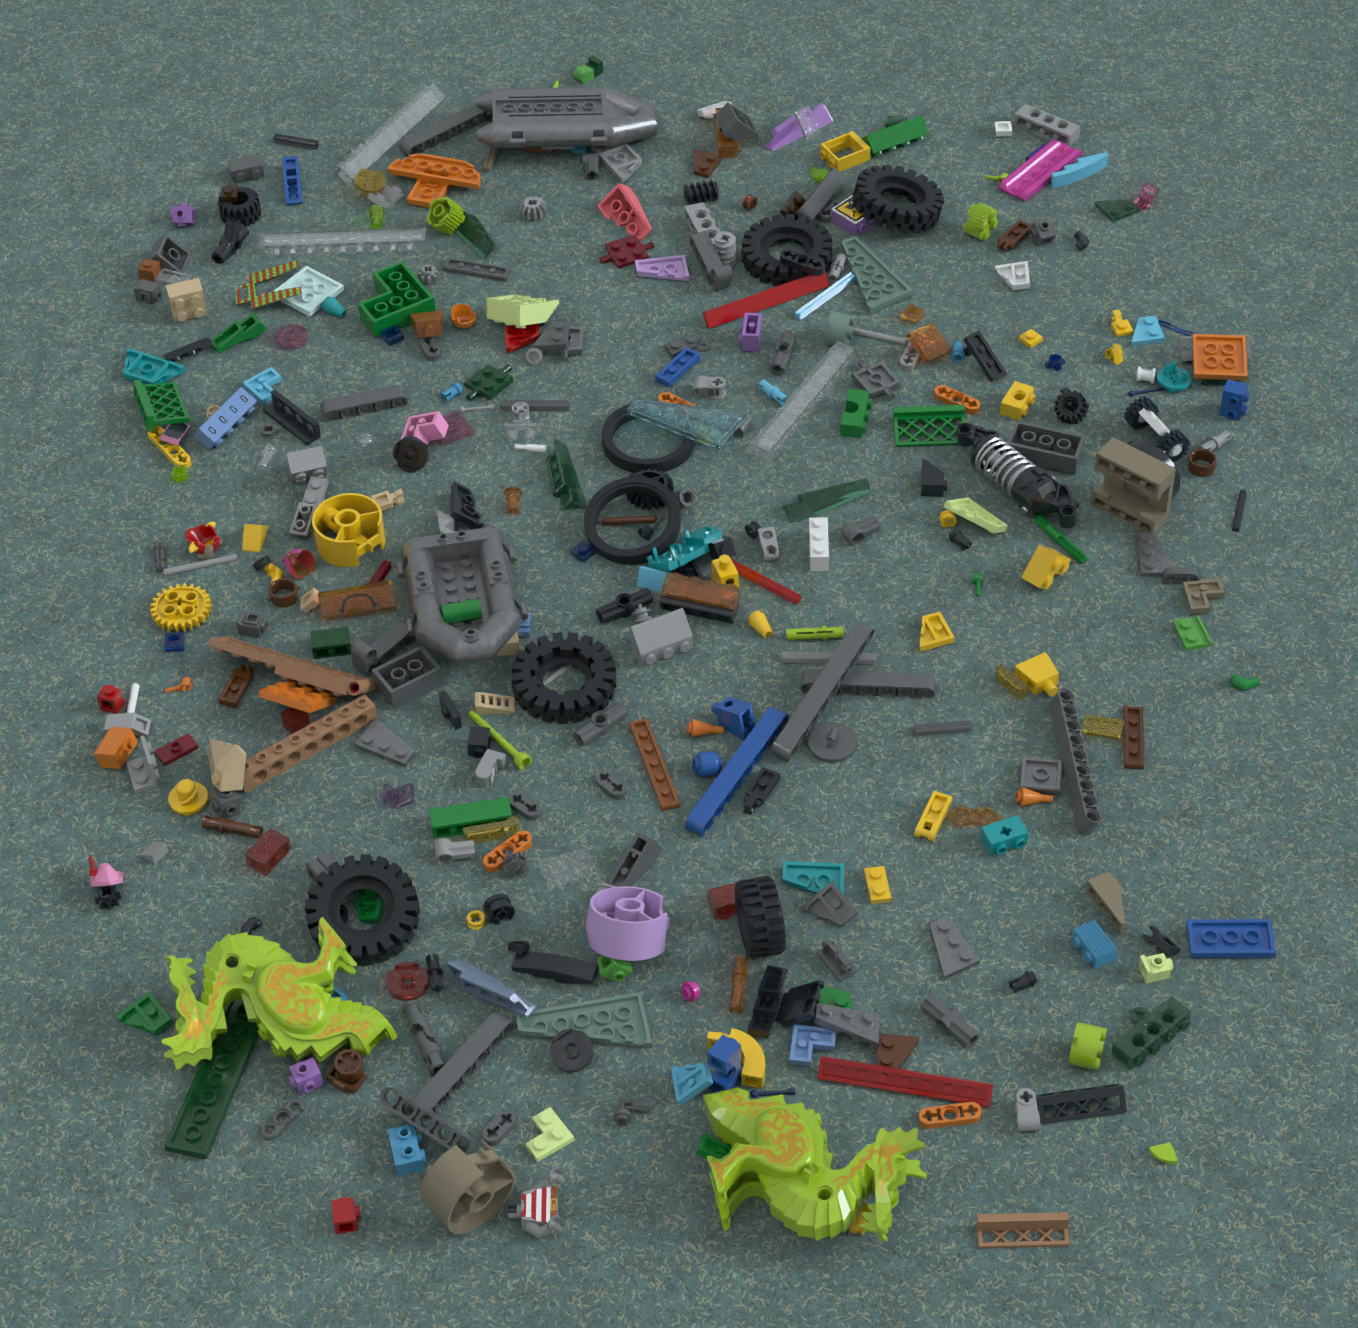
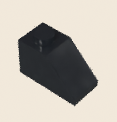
(932, 480)

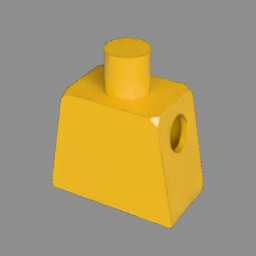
(724, 570)
(1039, 674)

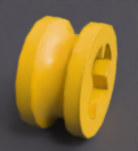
(947, 518)
(476, 925)

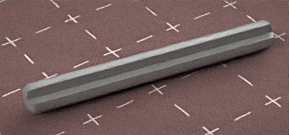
(821, 657)

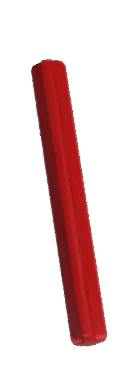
(767, 583)

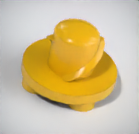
(188, 797)

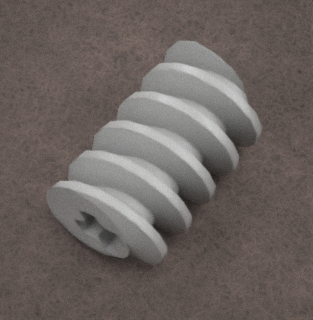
(726, 247)

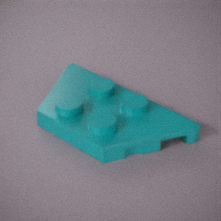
(149, 368)

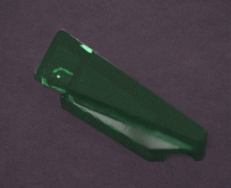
(475, 235)
(564, 478)
(825, 499)

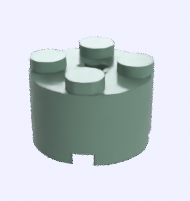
(839, 328)

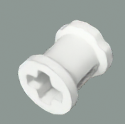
(1146, 375)

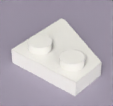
(1015, 274)

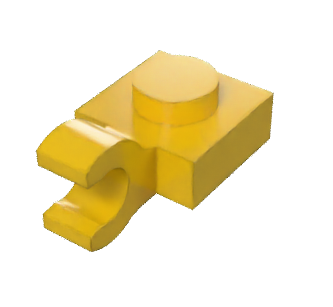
(1119, 326)

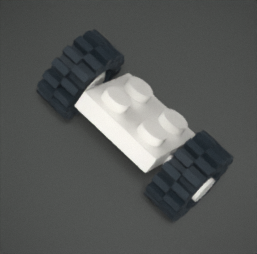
(1144, 413)

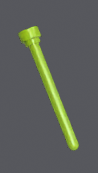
(519, 757)

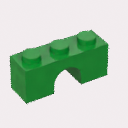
(857, 405)

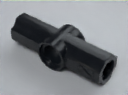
(624, 605)

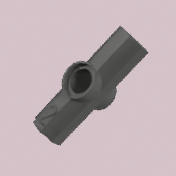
(782, 352)
(600, 723)
(950, 1020)

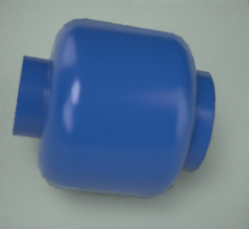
(707, 764)

